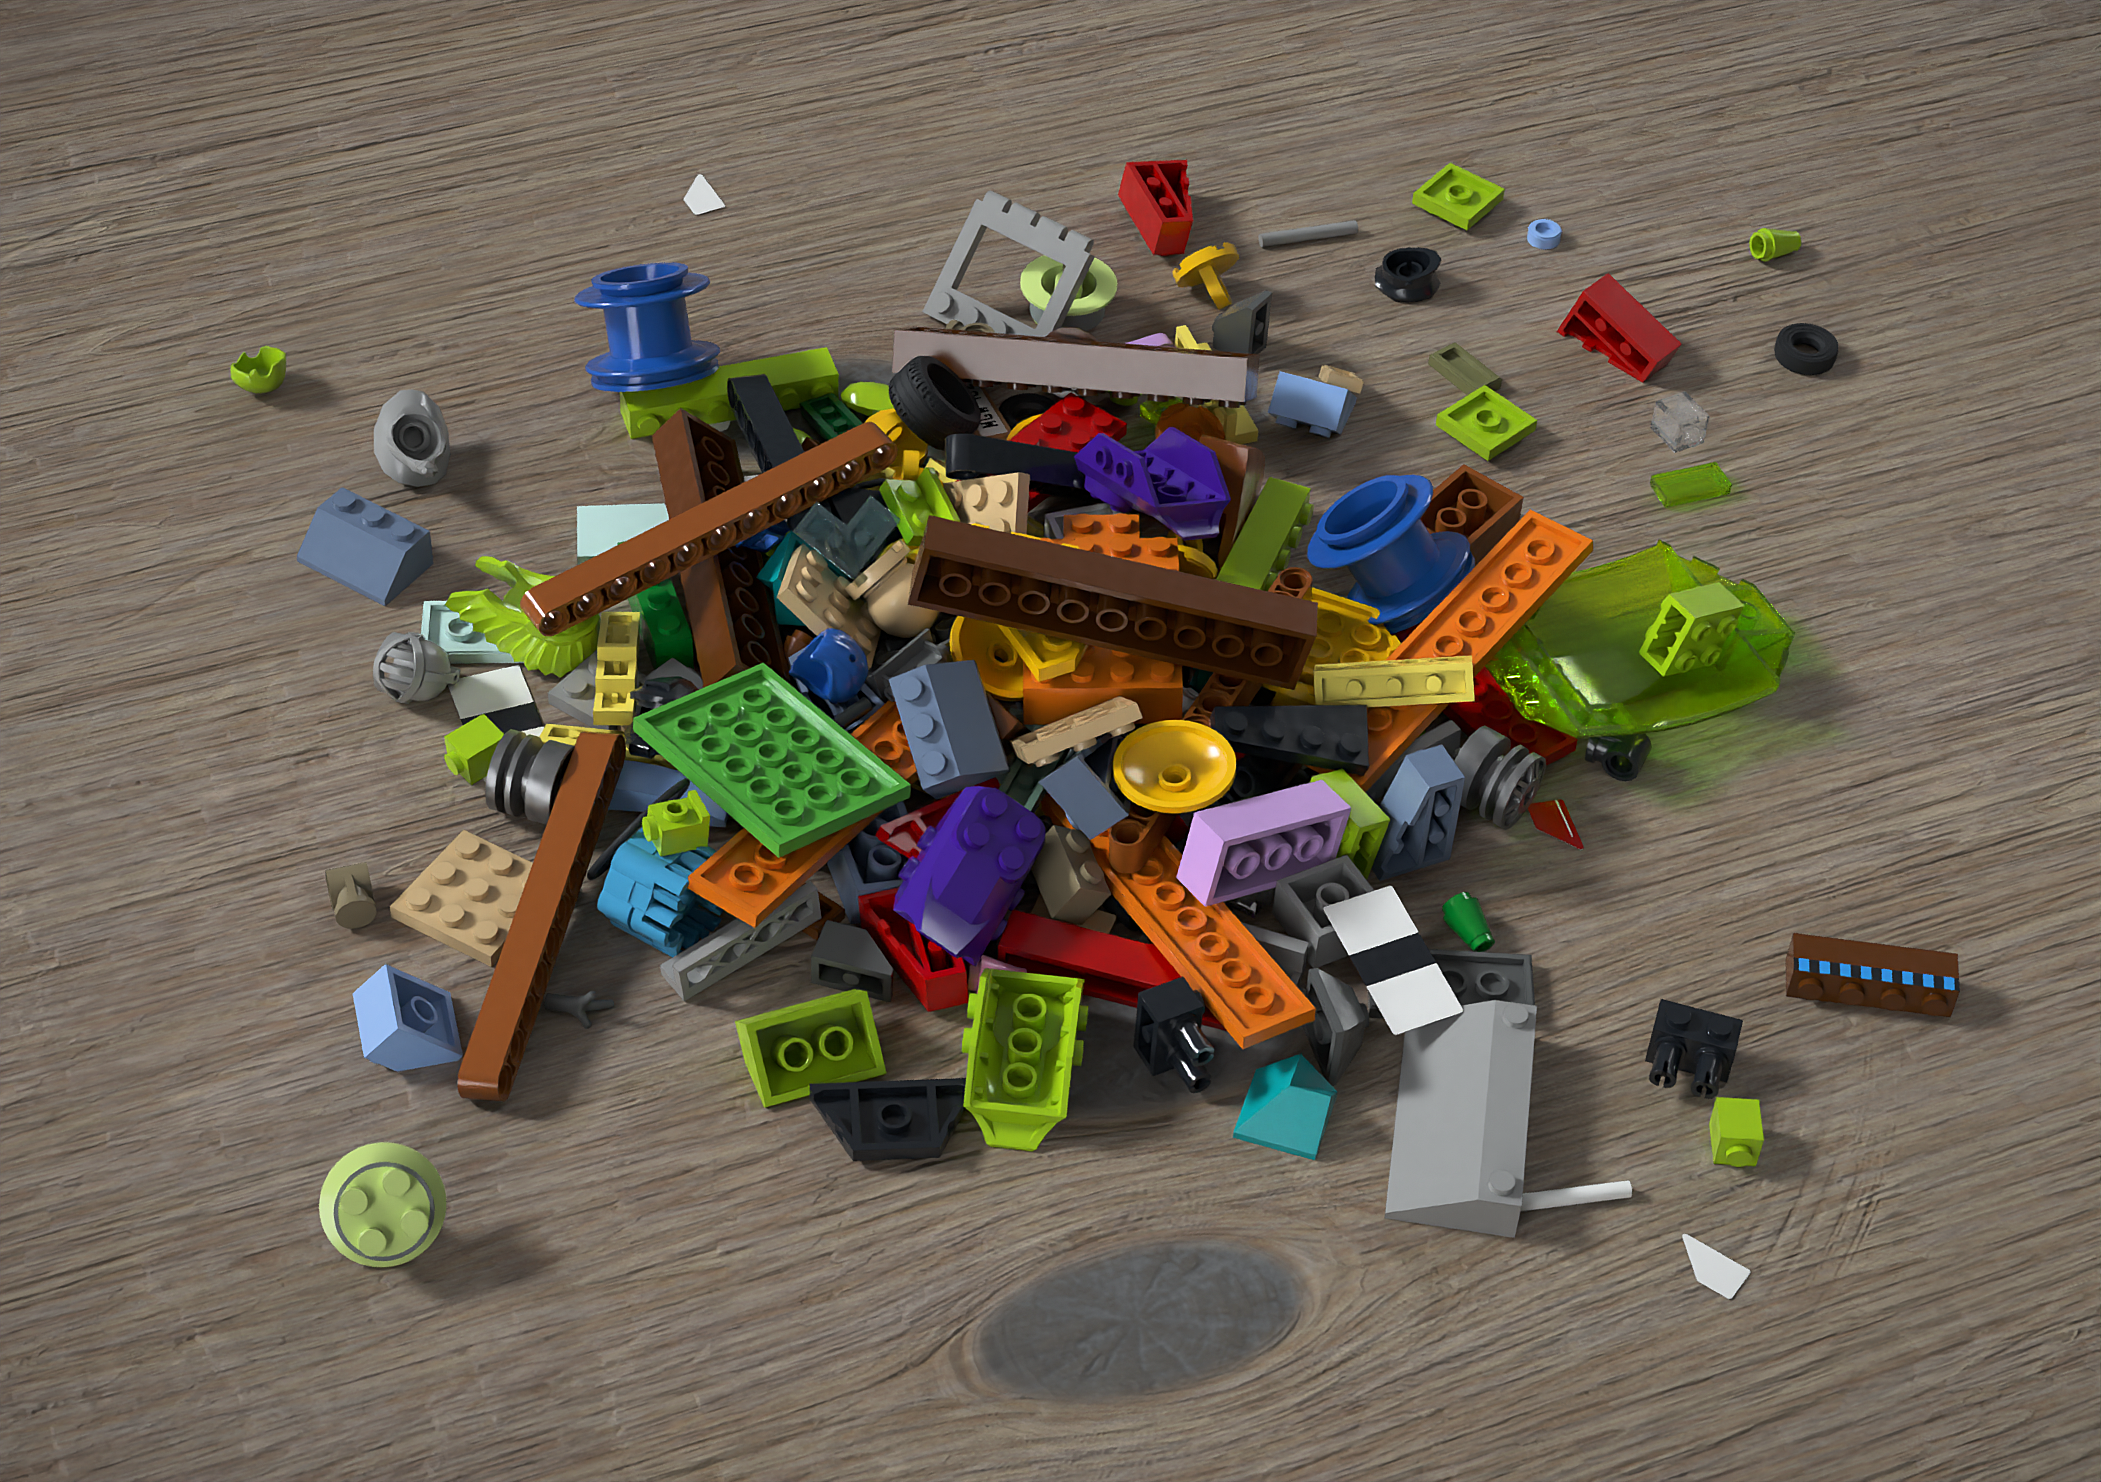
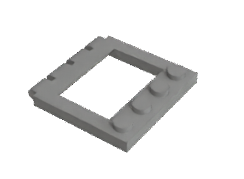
(1025, 228)

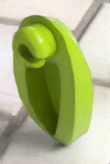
(867, 397)

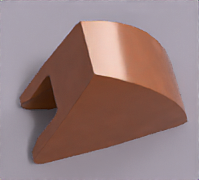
(1243, 475)

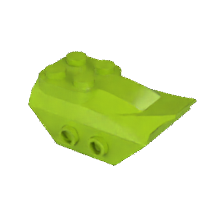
(1022, 1054)

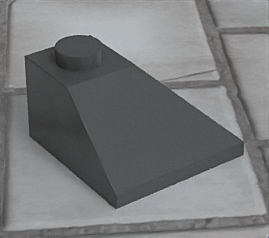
(1337, 1025)

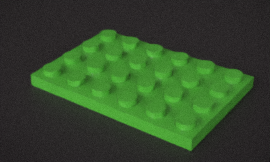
(771, 759)

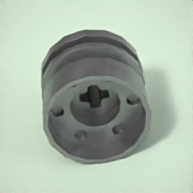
(526, 775)
(1498, 778)

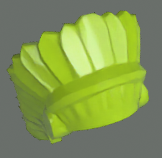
(513, 631)

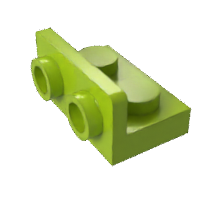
(915, 502)

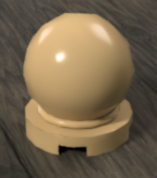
(887, 593)

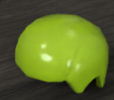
(261, 372)

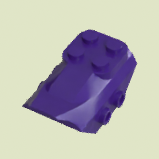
(1169, 480)
(970, 871)

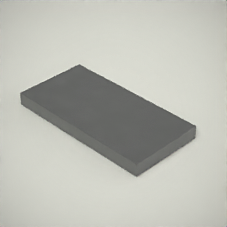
(1482, 977)

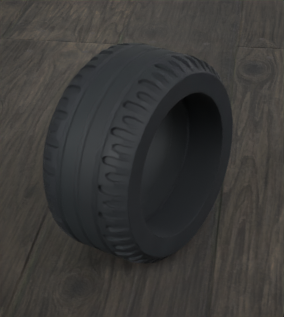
(933, 401)

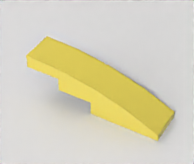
(616, 668)

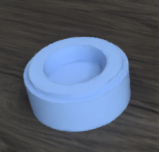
(1544, 234)

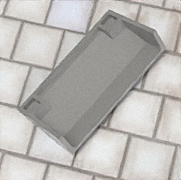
(1464, 1120)

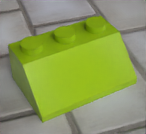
(811, 1044)

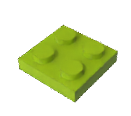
(1458, 196)
(1486, 422)

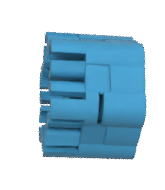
(651, 896)

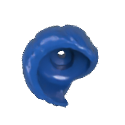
(832, 666)

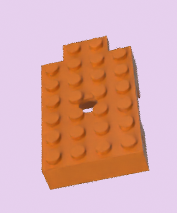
(1102, 671)

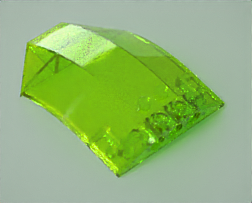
(1581, 662)

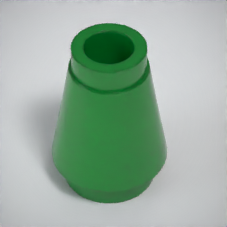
(1468, 921)

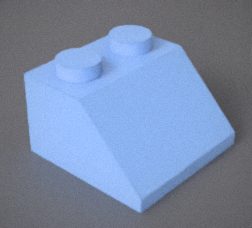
(1311, 404)
(406, 1021)

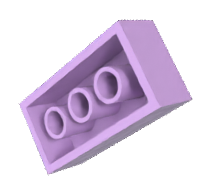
(1261, 840)

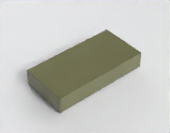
(1463, 369)

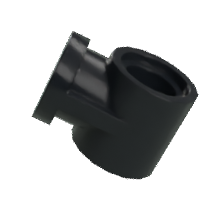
(1620, 755)

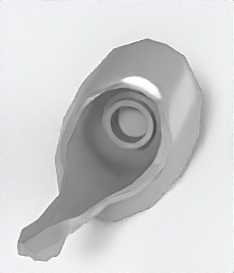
(412, 439)

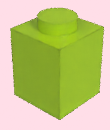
(472, 748)
(1736, 1131)

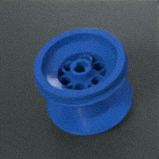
(647, 328)
(1390, 550)

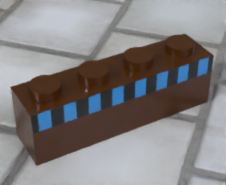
(1872, 975)

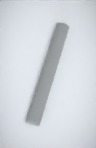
(1308, 233)

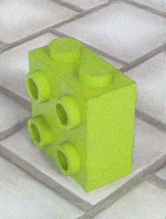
(1691, 629)
(1365, 822)

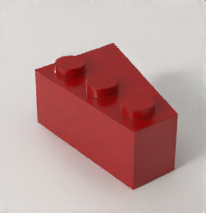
(1621, 329)
(926, 968)

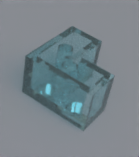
(852, 544)

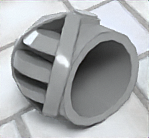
(418, 668)

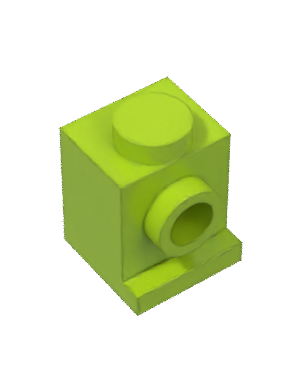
(677, 825)

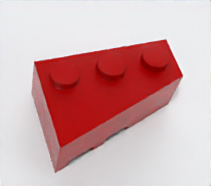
(1159, 203)

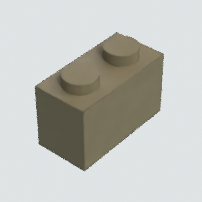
(1069, 876)

